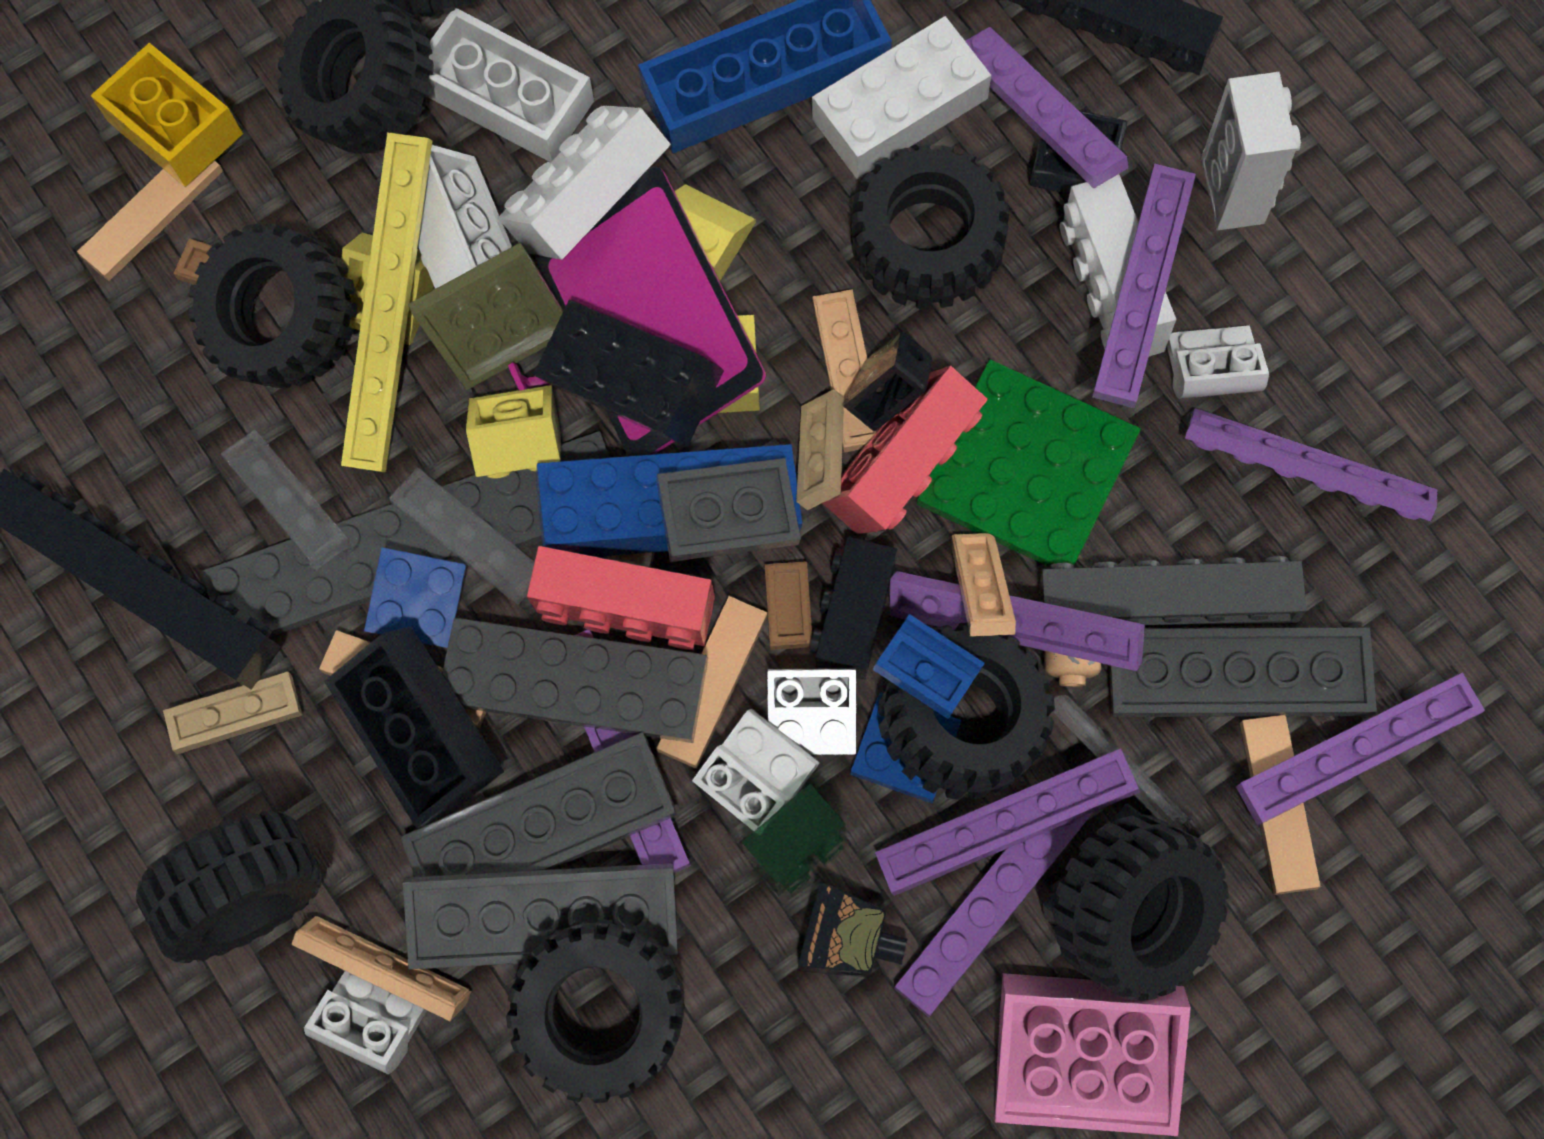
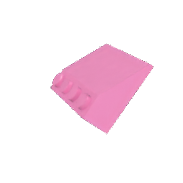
(1089, 1057)

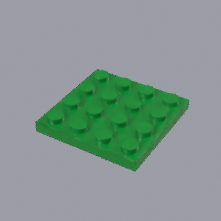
(1031, 468)

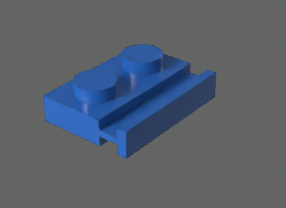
(928, 666)

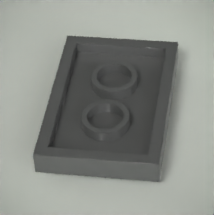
(727, 509)

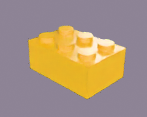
(167, 114)

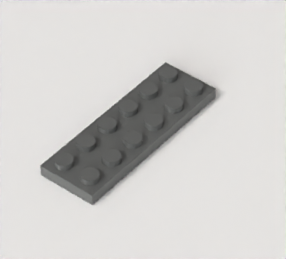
(1248, 673)
(575, 679)
(549, 817)
(511, 913)

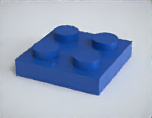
(416, 594)
(876, 765)

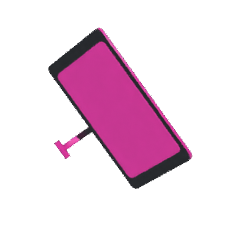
(654, 275)

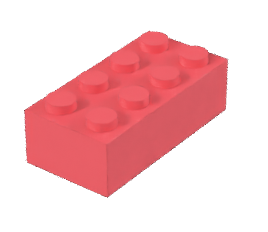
(905, 452)
(621, 597)

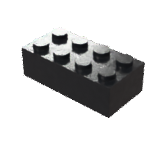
(629, 372)
(413, 726)

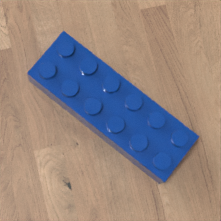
(759, 67)
(615, 502)

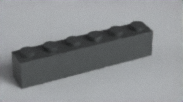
(1182, 592)

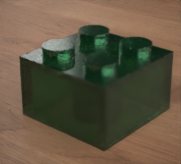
(795, 841)

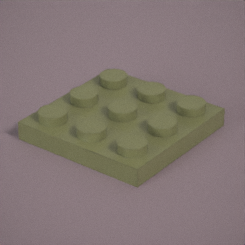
(489, 316)

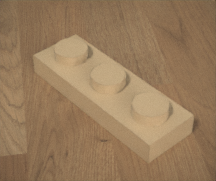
(820, 450)
(232, 713)

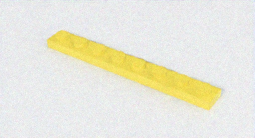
(386, 302)

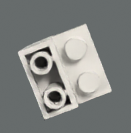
(1216, 362)
(814, 708)
(755, 770)
(365, 1022)

